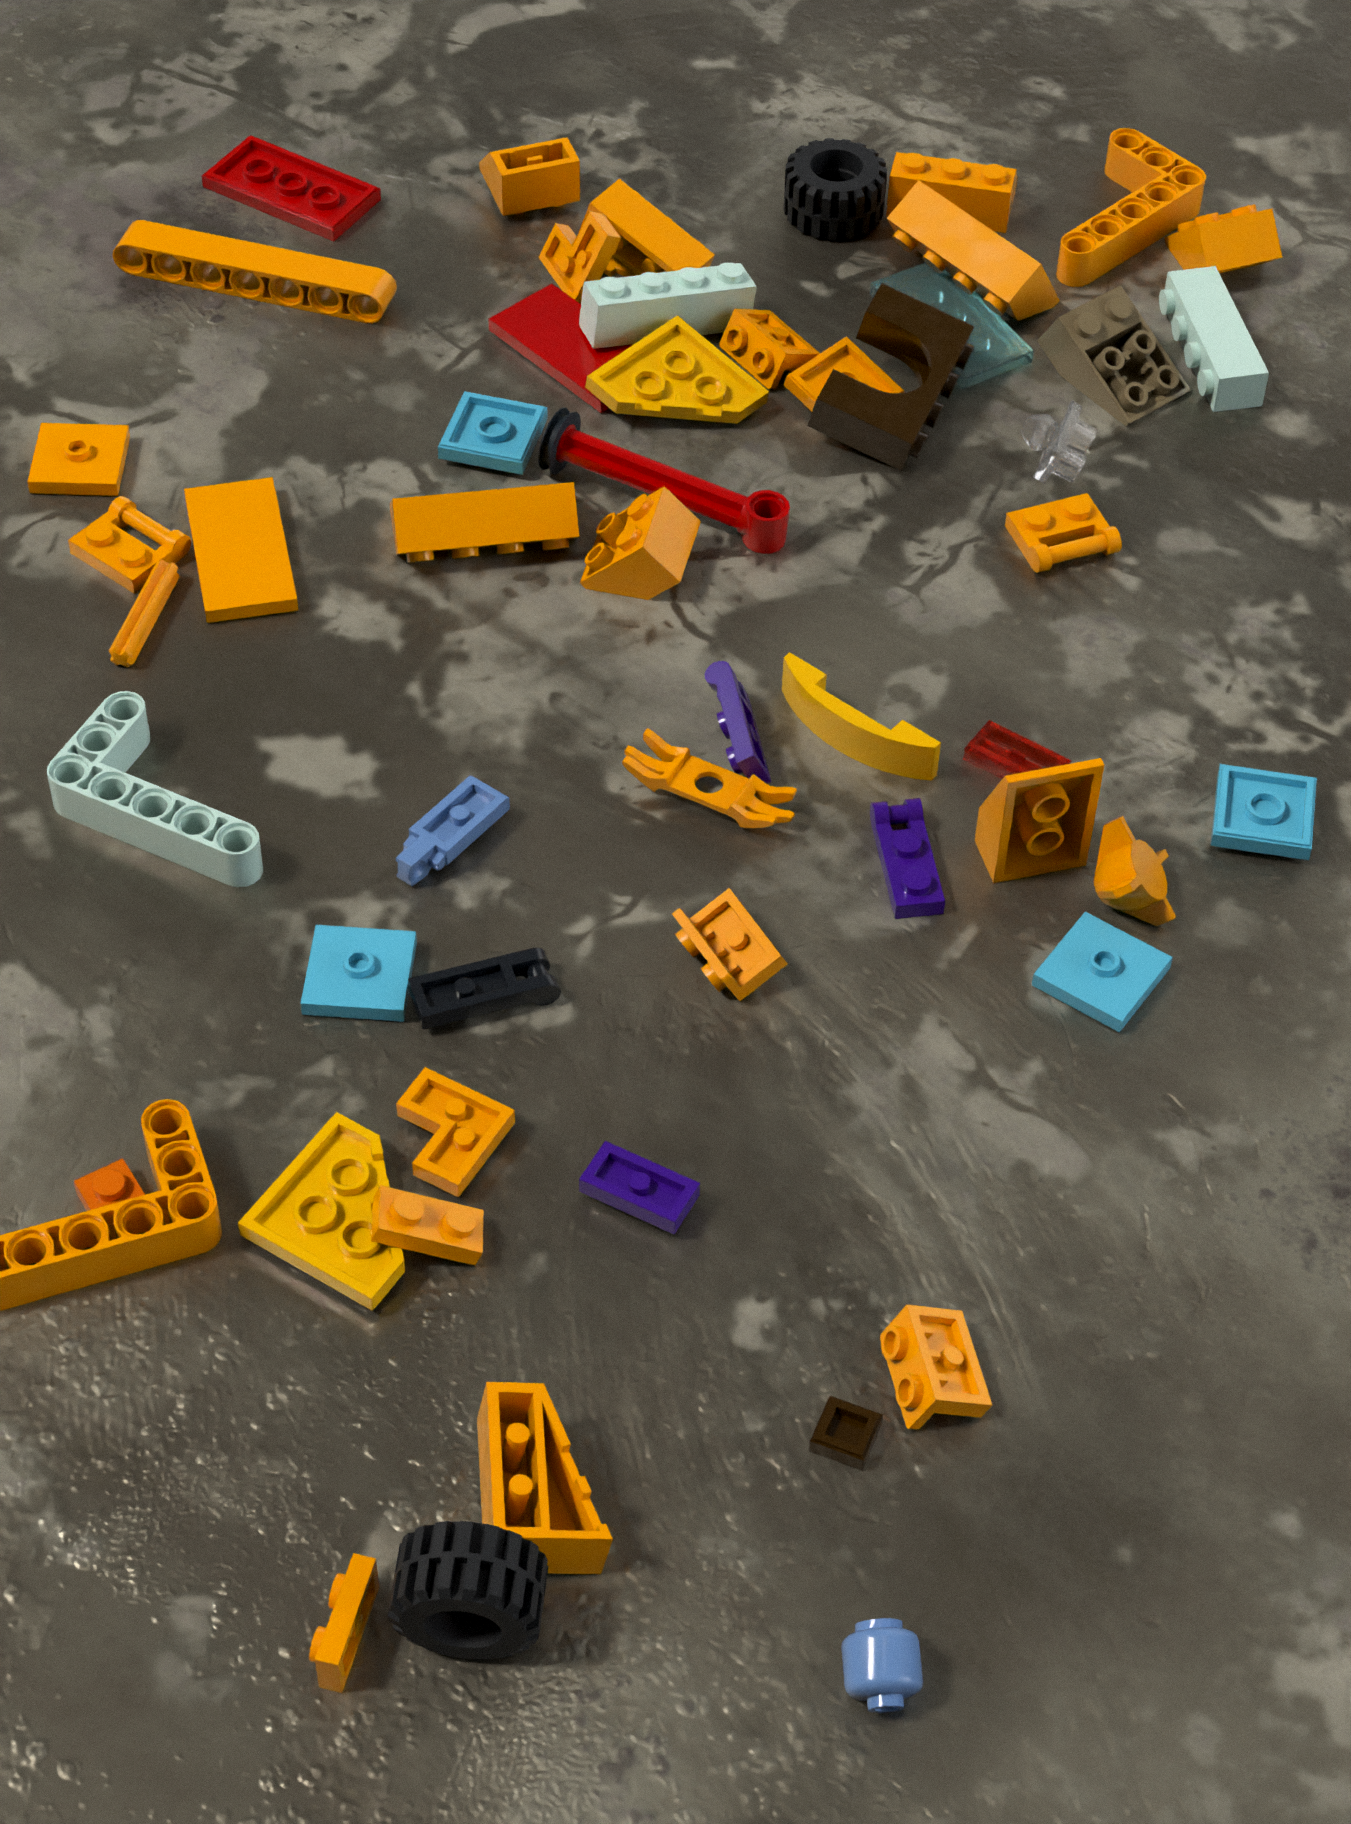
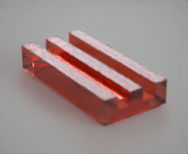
(1004, 762)

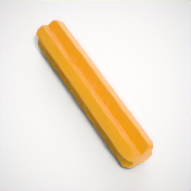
(144, 614)

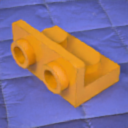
(764, 345)
(933, 1365)

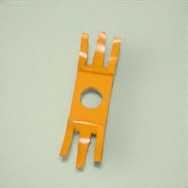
(681, 770)

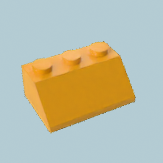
(975, 188)

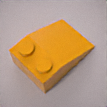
(1039, 820)

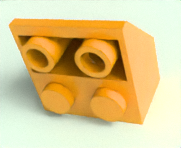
(533, 176)
(1226, 240)
(642, 547)

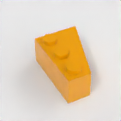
(647, 235)
(533, 1480)

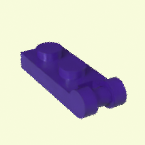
(737, 722)
(907, 859)

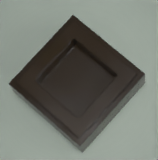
(845, 1433)

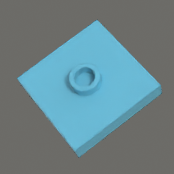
(492, 433)
(1264, 812)
(1102, 971)
(359, 973)

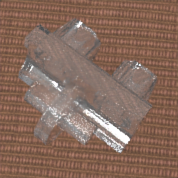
(1061, 443)

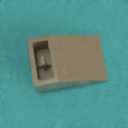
(1113, 357)

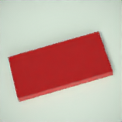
(291, 188)
(549, 335)

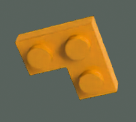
(581, 258)
(464, 1129)

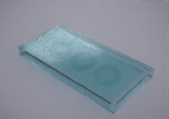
(995, 342)

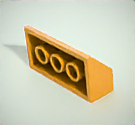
(972, 254)
(484, 519)

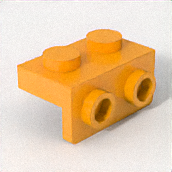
(731, 943)

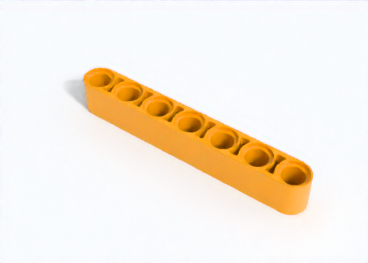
(255, 271)

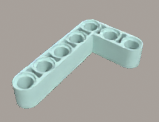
(94, 790)

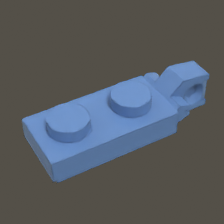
(450, 828)

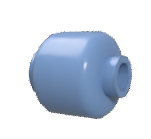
(882, 1664)

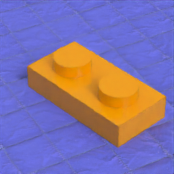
(427, 1225)
(352, 1601)

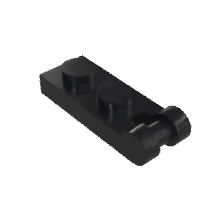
(483, 987)

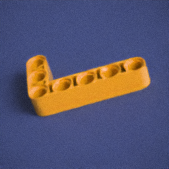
(1163, 194)
(112, 1229)

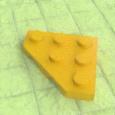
(677, 377)
(323, 1210)

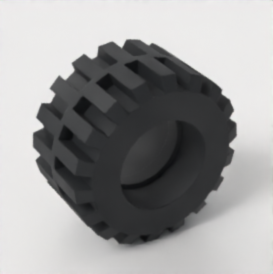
(835, 189)
(468, 1590)

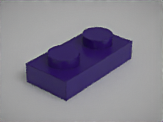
(639, 1187)

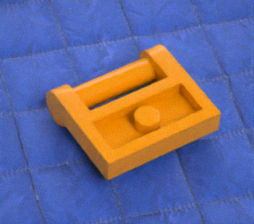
(1061, 531)
(119, 553)

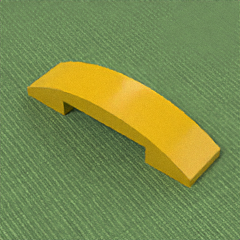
(896, 751)

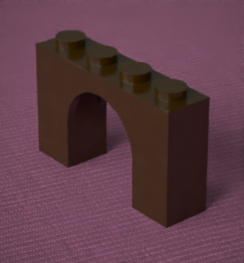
(893, 423)

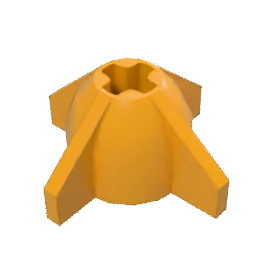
(1132, 875)

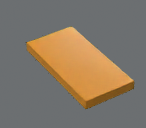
(240, 550)

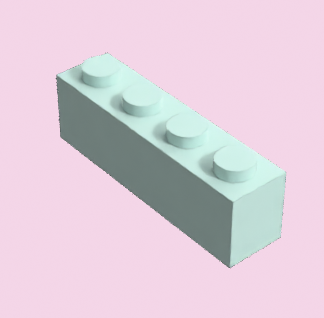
(634, 306)
(1214, 339)

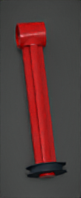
(759, 518)

